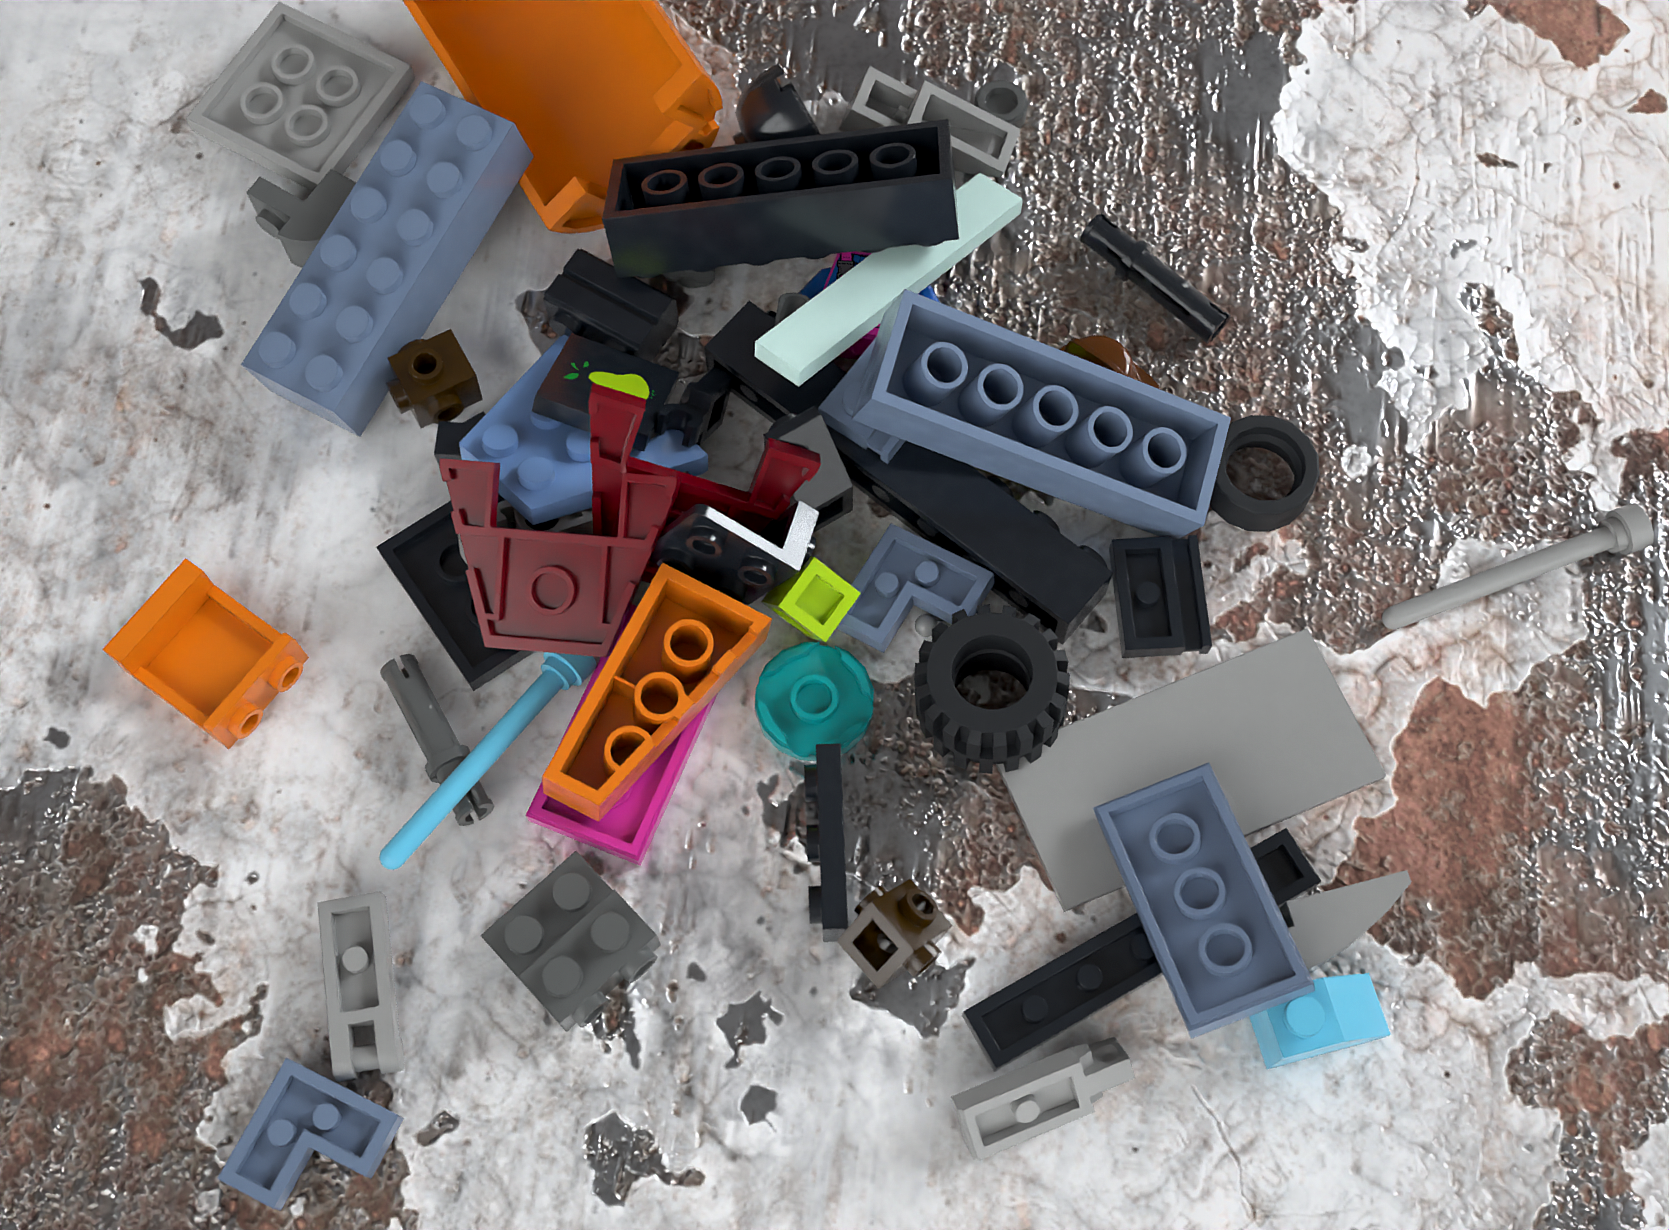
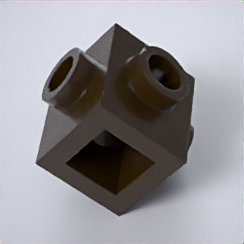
(433, 379)
(895, 933)

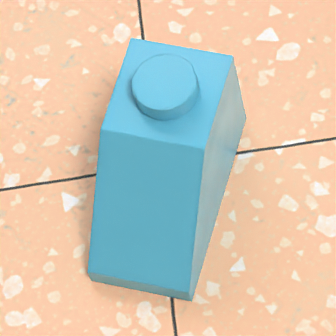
(1331, 1018)

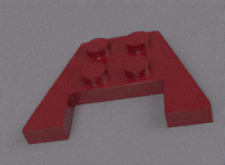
(613, 428)
(548, 585)

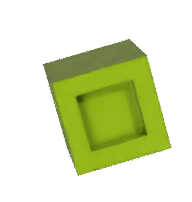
(813, 600)

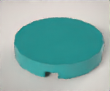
(813, 698)

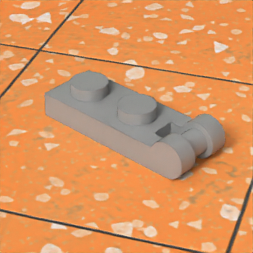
(359, 984)

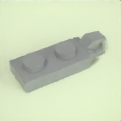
(1039, 1096)

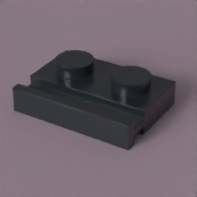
(1159, 596)

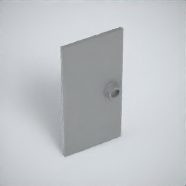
(1261, 720)

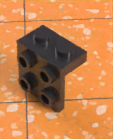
(733, 557)

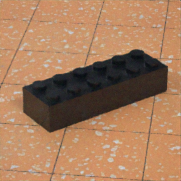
(782, 200)

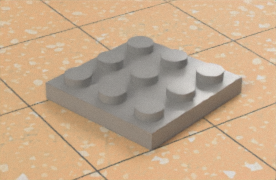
(301, 97)

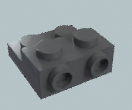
(573, 942)

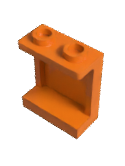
(207, 655)

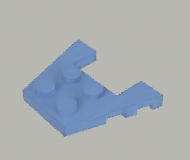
(549, 462)

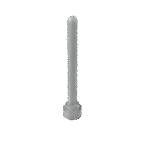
(1621, 531)

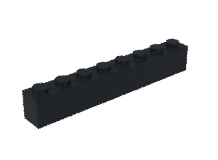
(933, 493)

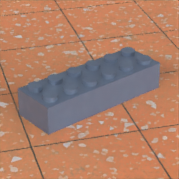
(389, 257)
(1041, 417)

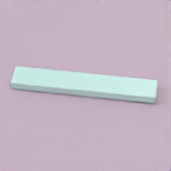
(862, 295)

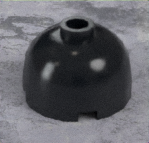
(771, 111)

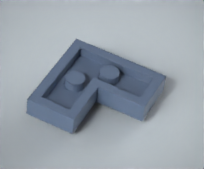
(907, 574)
(302, 1116)

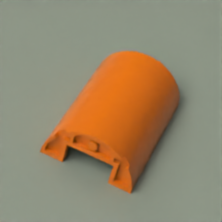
(579, 86)

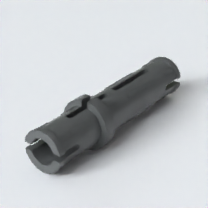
(433, 733)

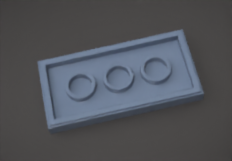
(1202, 901)

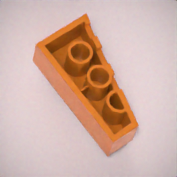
(655, 682)

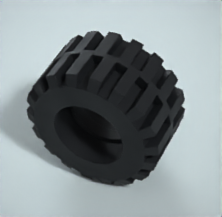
(999, 644)

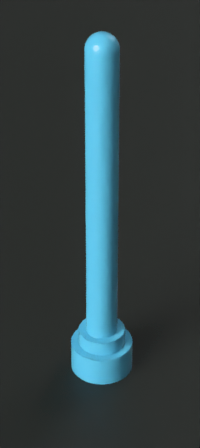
(558, 673)

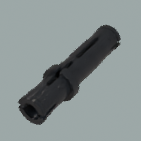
(1137, 263)

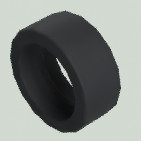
(1288, 443)

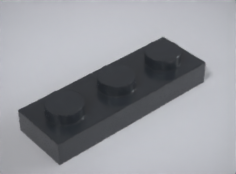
(827, 842)

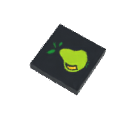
(584, 362)

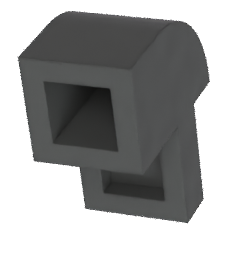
(296, 221)

